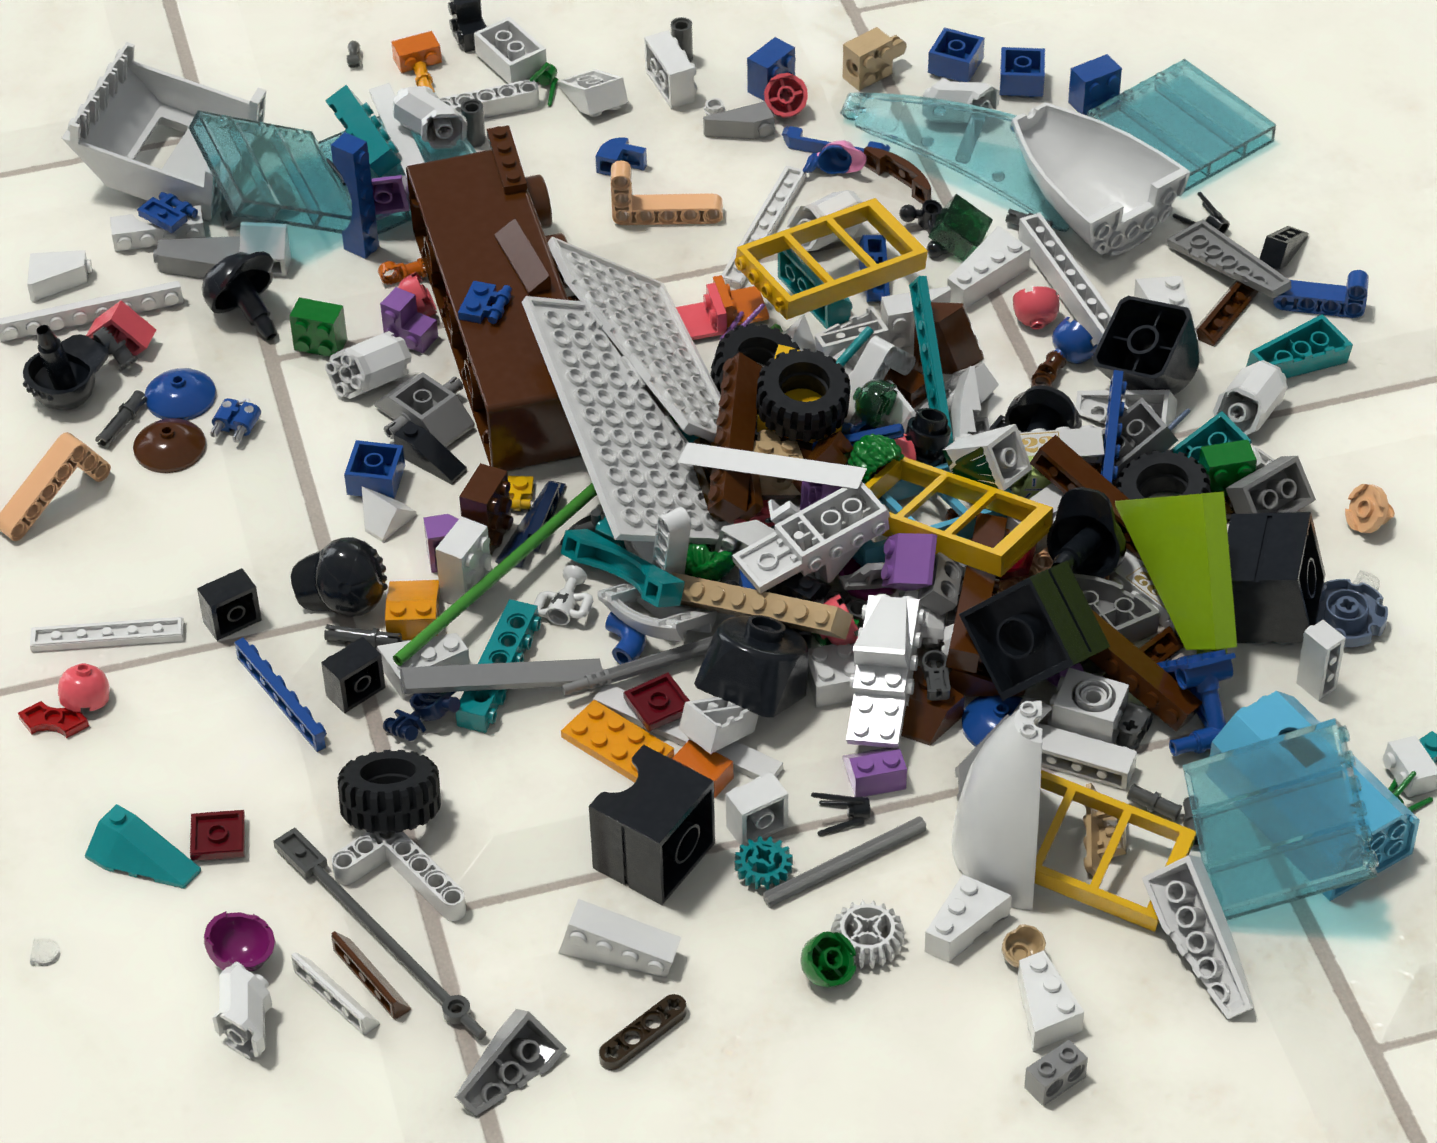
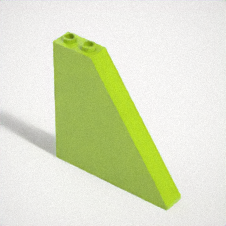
(1189, 563)

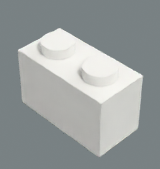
(1407, 756)

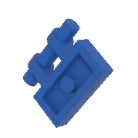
(164, 215)
(478, 302)

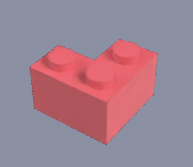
(125, 325)

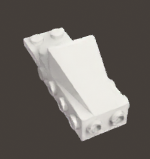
(815, 538)
(884, 669)

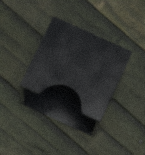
(1274, 575)
(1034, 630)
(655, 827)

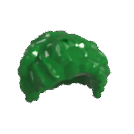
(873, 452)
(707, 564)

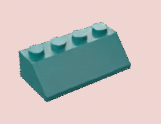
(800, 277)

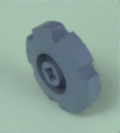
(1353, 611)

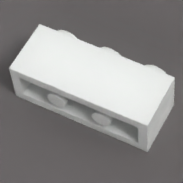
(1320, 659)

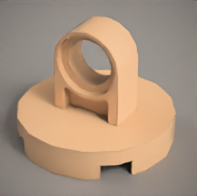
(1368, 509)

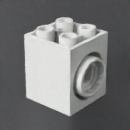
(1089, 705)

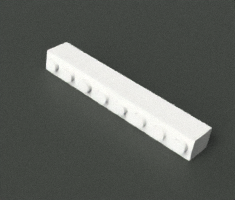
(1065, 275)

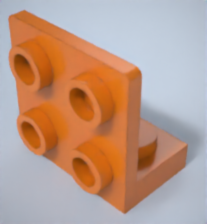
(739, 300)

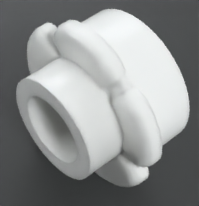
(714, 106)

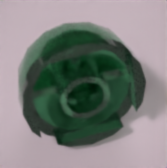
(874, 401)

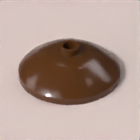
(169, 445)

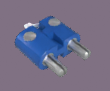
(235, 416)

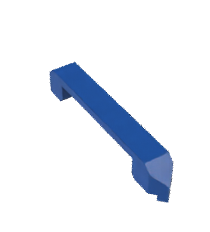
(794, 140)

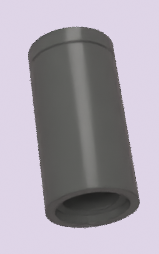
(682, 30)
(473, 112)

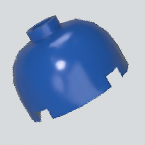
(1073, 341)

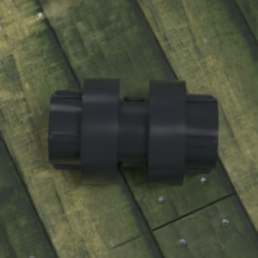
(929, 435)

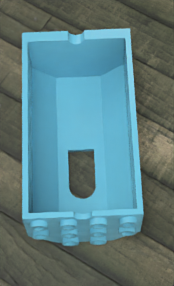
(1390, 821)

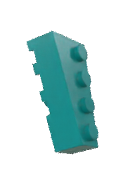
(360, 123)
(1305, 348)

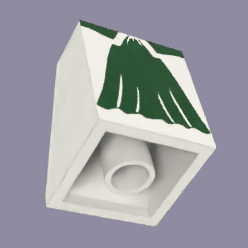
(990, 457)

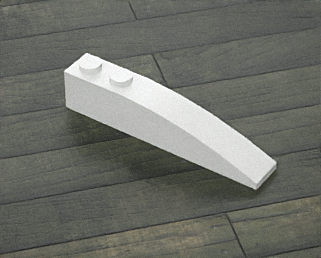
(1198, 927)

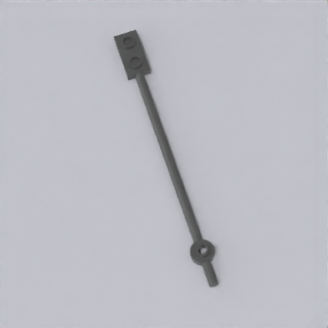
(310, 861)

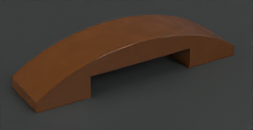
(884, 161)

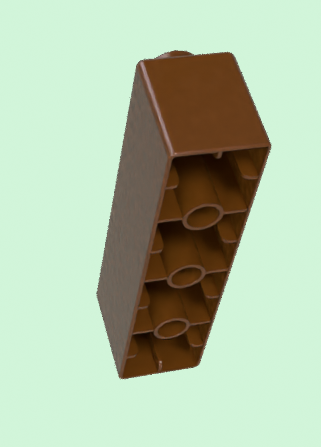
(454, 219)

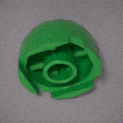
(828, 959)

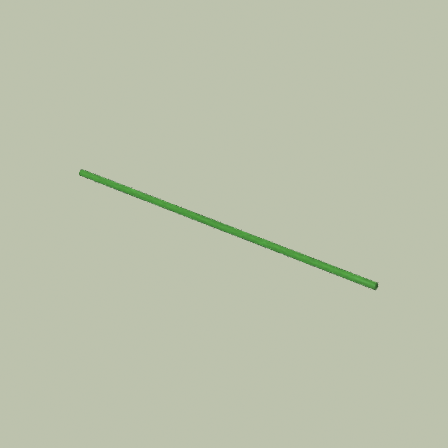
(499, 571)

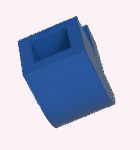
(619, 150)

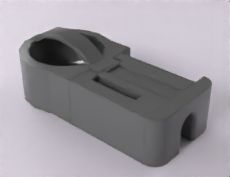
(936, 678)

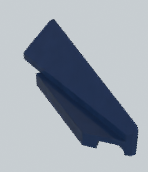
(540, 513)

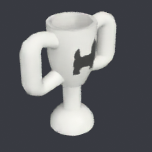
(563, 602)

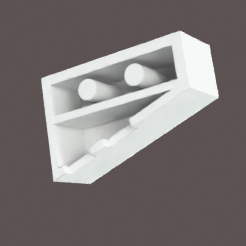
(839, 337)
(439, 651)
(716, 723)
(964, 917)
(1047, 1001)

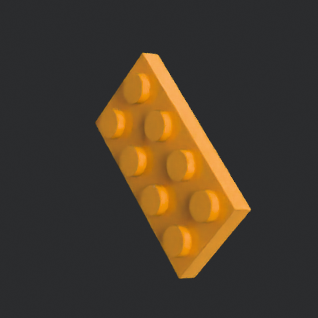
(611, 738)

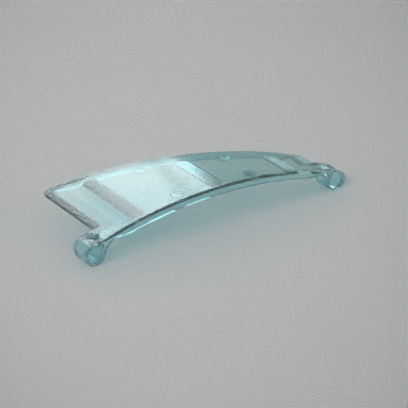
(959, 136)

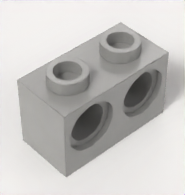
(944, 591)
(1055, 1072)

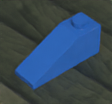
(876, 248)

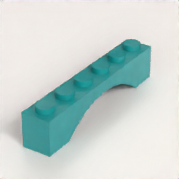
(651, 581)

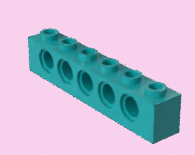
(506, 645)

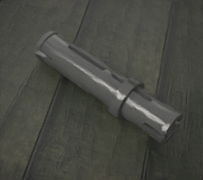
(124, 415)
(349, 635)

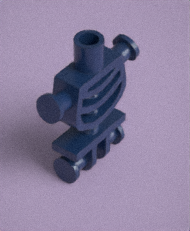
(426, 708)

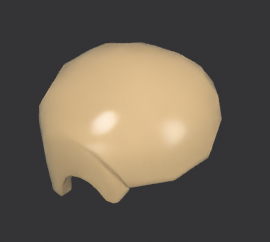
(1022, 943)

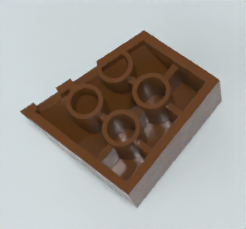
(955, 339)
(929, 719)

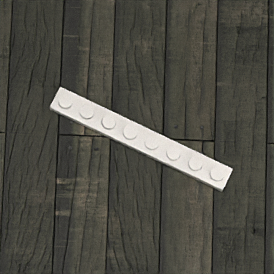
(88, 310)

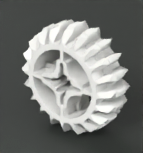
(867, 925)

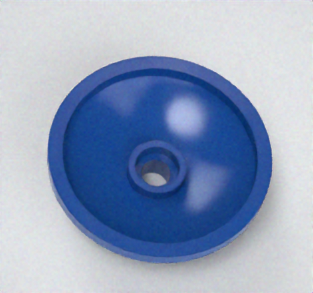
(180, 394)
(984, 714)

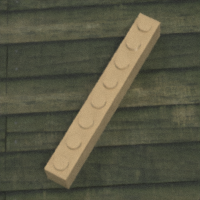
(744, 601)

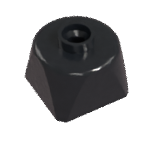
(1151, 344)
(755, 665)

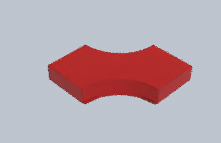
(45, 718)

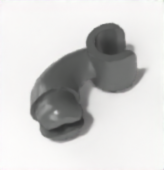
(353, 58)

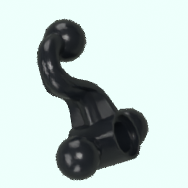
(926, 219)

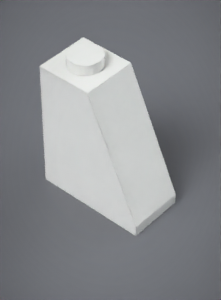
(56, 272)

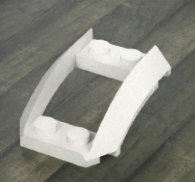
(673, 620)

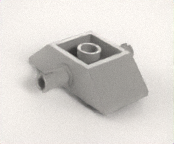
(428, 406)

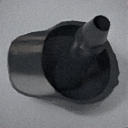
(239, 283)
(63, 371)
(1042, 408)
(1086, 534)
(340, 578)

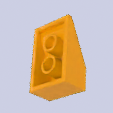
(411, 606)

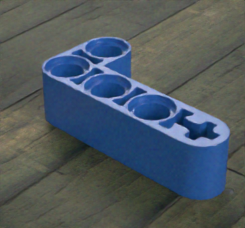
(1327, 298)

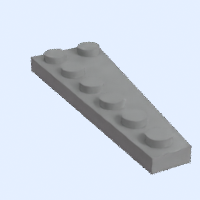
(1224, 255)

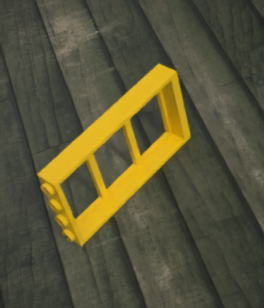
(912, 258)
(1035, 516)
(1126, 814)

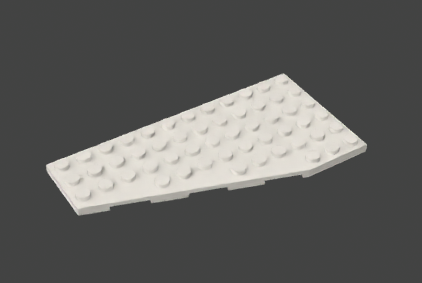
(647, 331)
(617, 426)

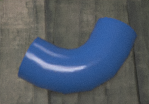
(631, 642)

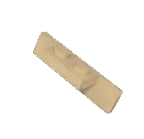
(1098, 834)

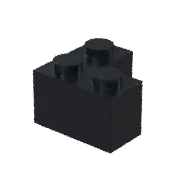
(466, 21)

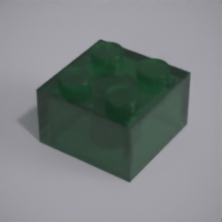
(960, 227)

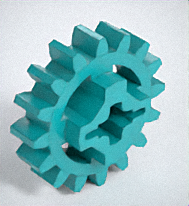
(763, 862)

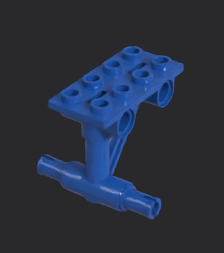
(1201, 677)

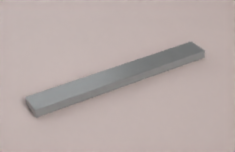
(495, 675)

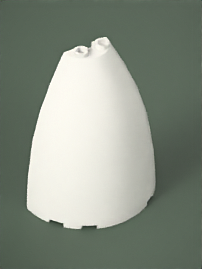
(1098, 176)
(1000, 808)

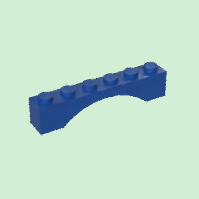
(352, 161)

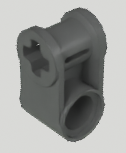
(1133, 725)

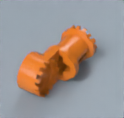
(401, 270)

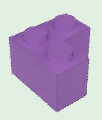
(403, 320)

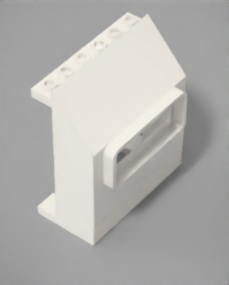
(125, 112)

